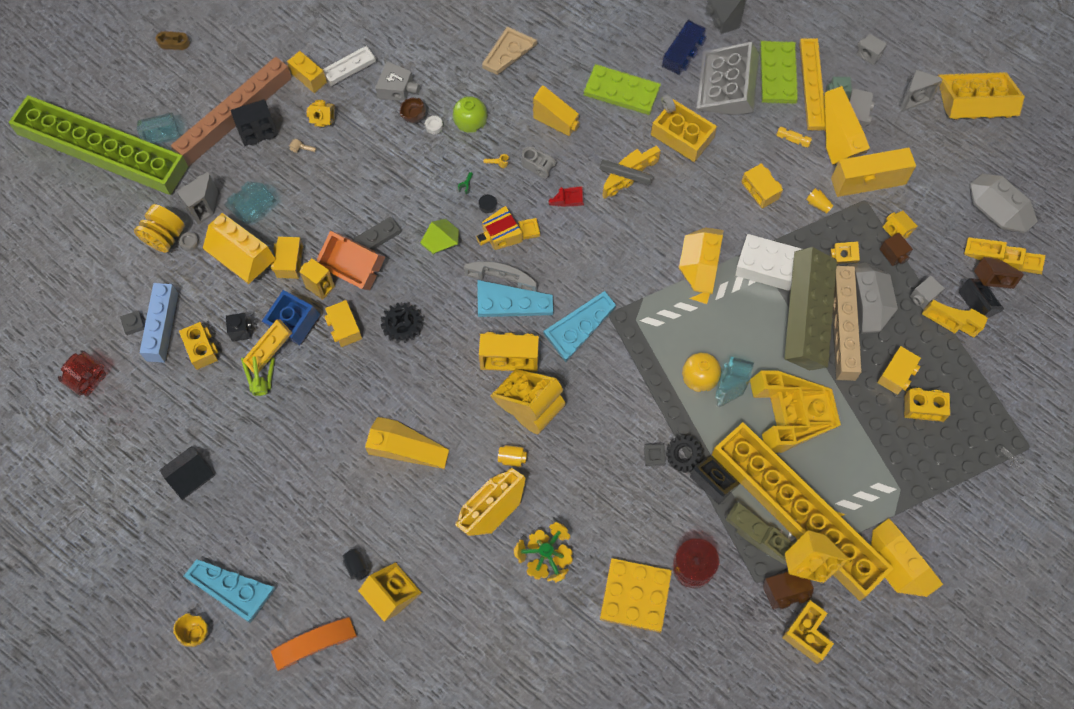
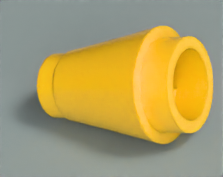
(819, 201)

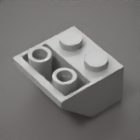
(199, 197)

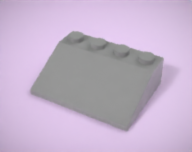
(728, 79)

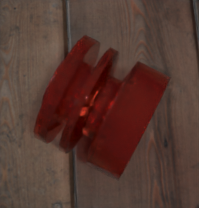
(684, 565)

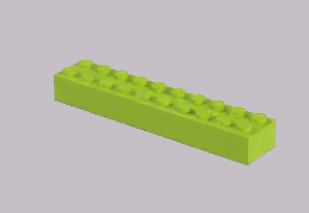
(99, 144)

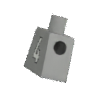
(395, 83)

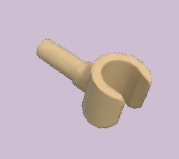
(295, 145)

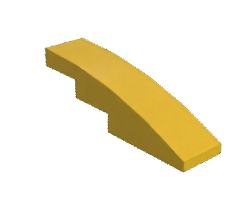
(1013, 256)

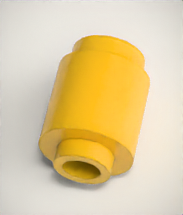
(512, 456)

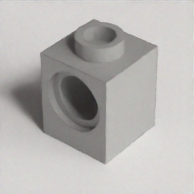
(871, 49)
(926, 292)

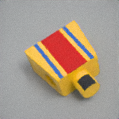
(500, 230)

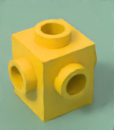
(321, 113)

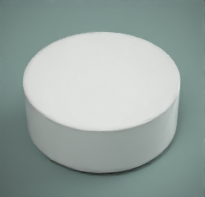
(433, 124)

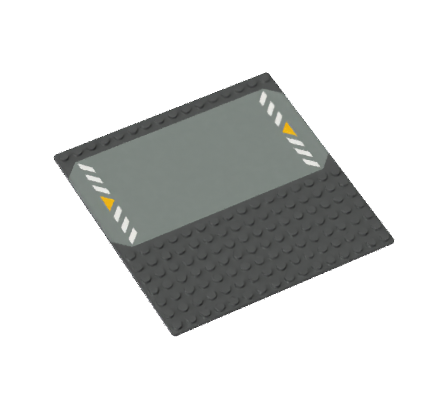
(877, 457)

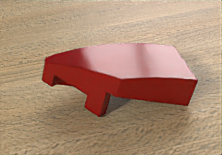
(568, 197)

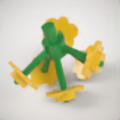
(539, 544)

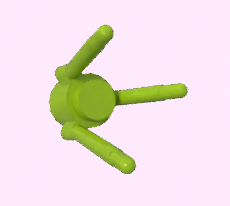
(259, 386)

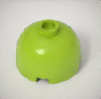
(469, 114)

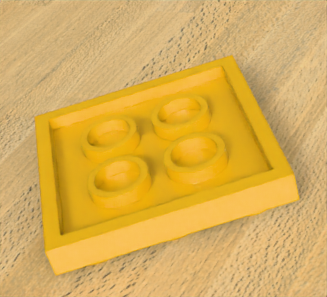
(636, 595)

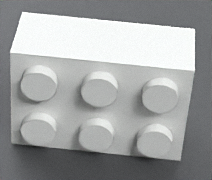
(766, 262)

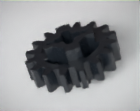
(399, 315)

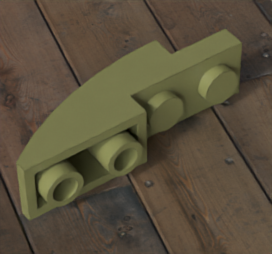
(758, 533)

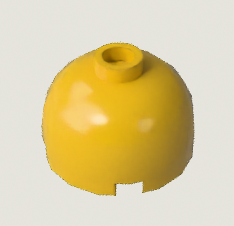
(701, 372)

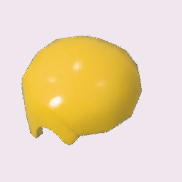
(190, 630)

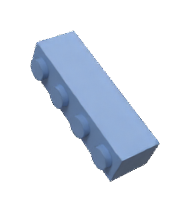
(159, 322)

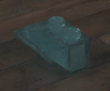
(250, 201)
(733, 380)

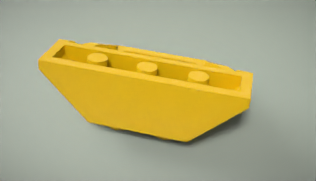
(701, 258)
(491, 503)
(910, 570)

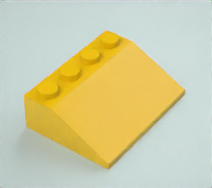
(980, 95)

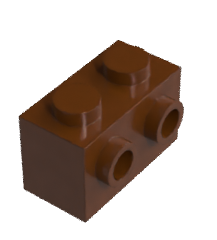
(787, 589)

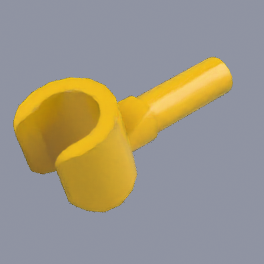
(504, 157)

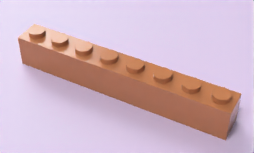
(220, 120)

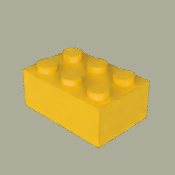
(684, 131)
(508, 352)

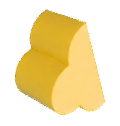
(530, 398)

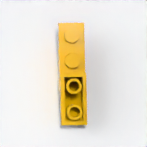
(634, 160)

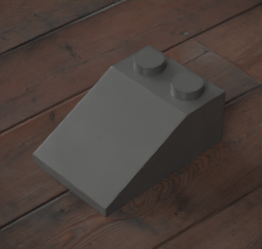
(726, 14)

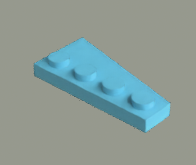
(503, 300)
(576, 327)
(234, 591)

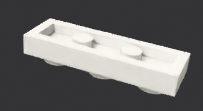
(349, 65)

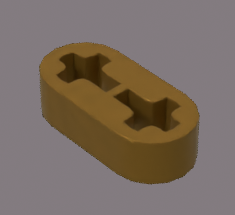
(172, 40)

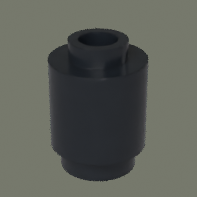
(356, 564)

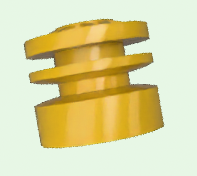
(159, 228)

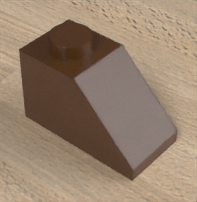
(997, 273)

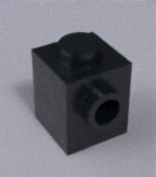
(238, 327)

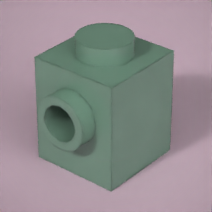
(837, 82)

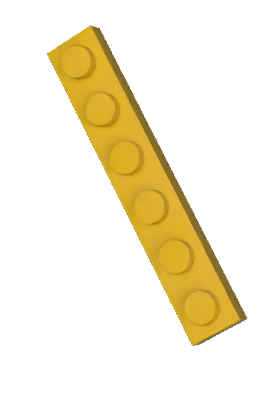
(812, 84)

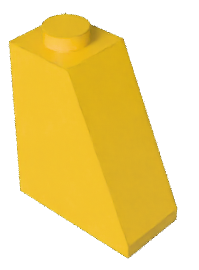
(554, 112)

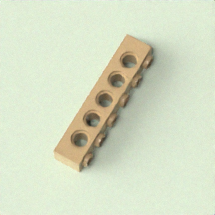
(846, 325)

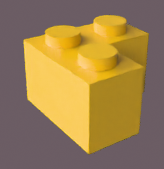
(804, 633)

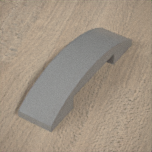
(479, 269)

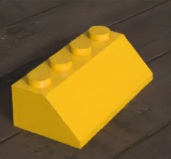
(237, 248)

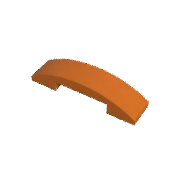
(313, 642)

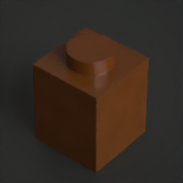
(896, 249)

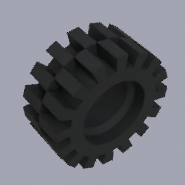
(676, 445)

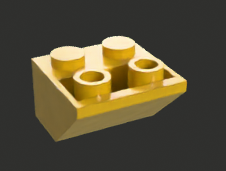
(814, 557)

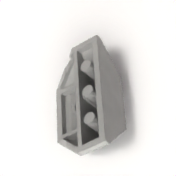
(1003, 203)
(874, 297)

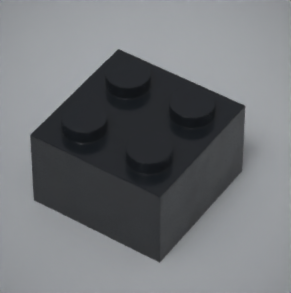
(254, 122)

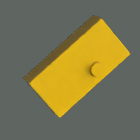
(873, 172)

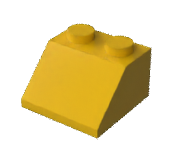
(389, 591)

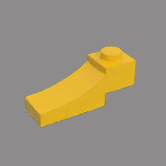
(954, 319)

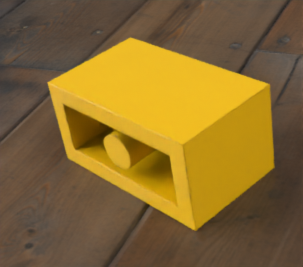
(307, 72)
(762, 185)
(288, 257)
(317, 278)
(343, 323)
(899, 371)

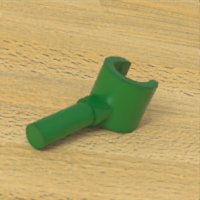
(465, 183)

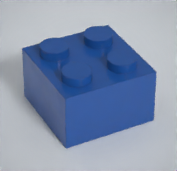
(294, 313)

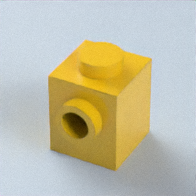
(899, 223)

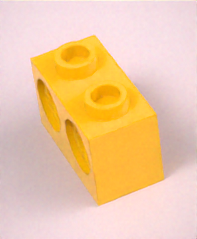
(196, 346)
(927, 410)

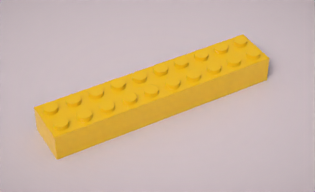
(799, 507)

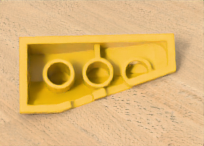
(843, 131)
(398, 442)

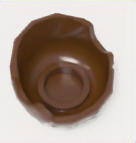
(412, 110)

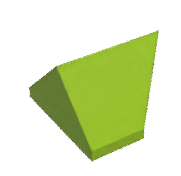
(439, 236)

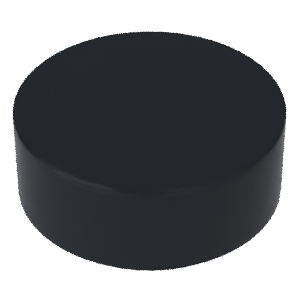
(487, 203)

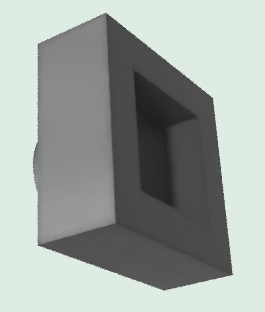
(132, 322)
(654, 455)

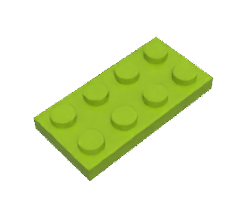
(778, 72)
(622, 89)

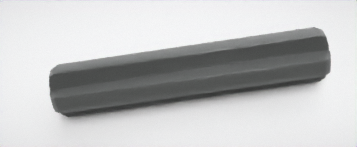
(626, 172)

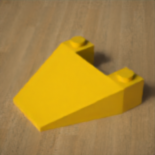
(799, 407)

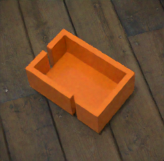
(350, 260)

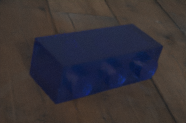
(684, 47)

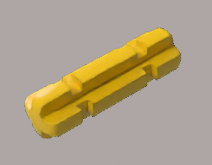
(794, 137)

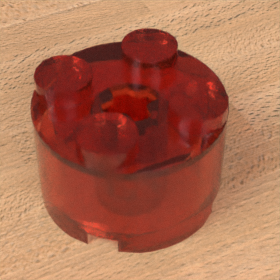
(82, 373)

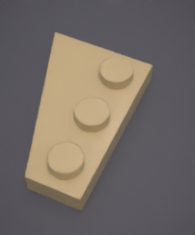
(507, 50)

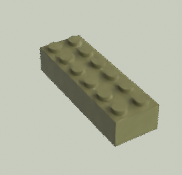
(810, 309)

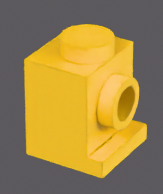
(852, 250)

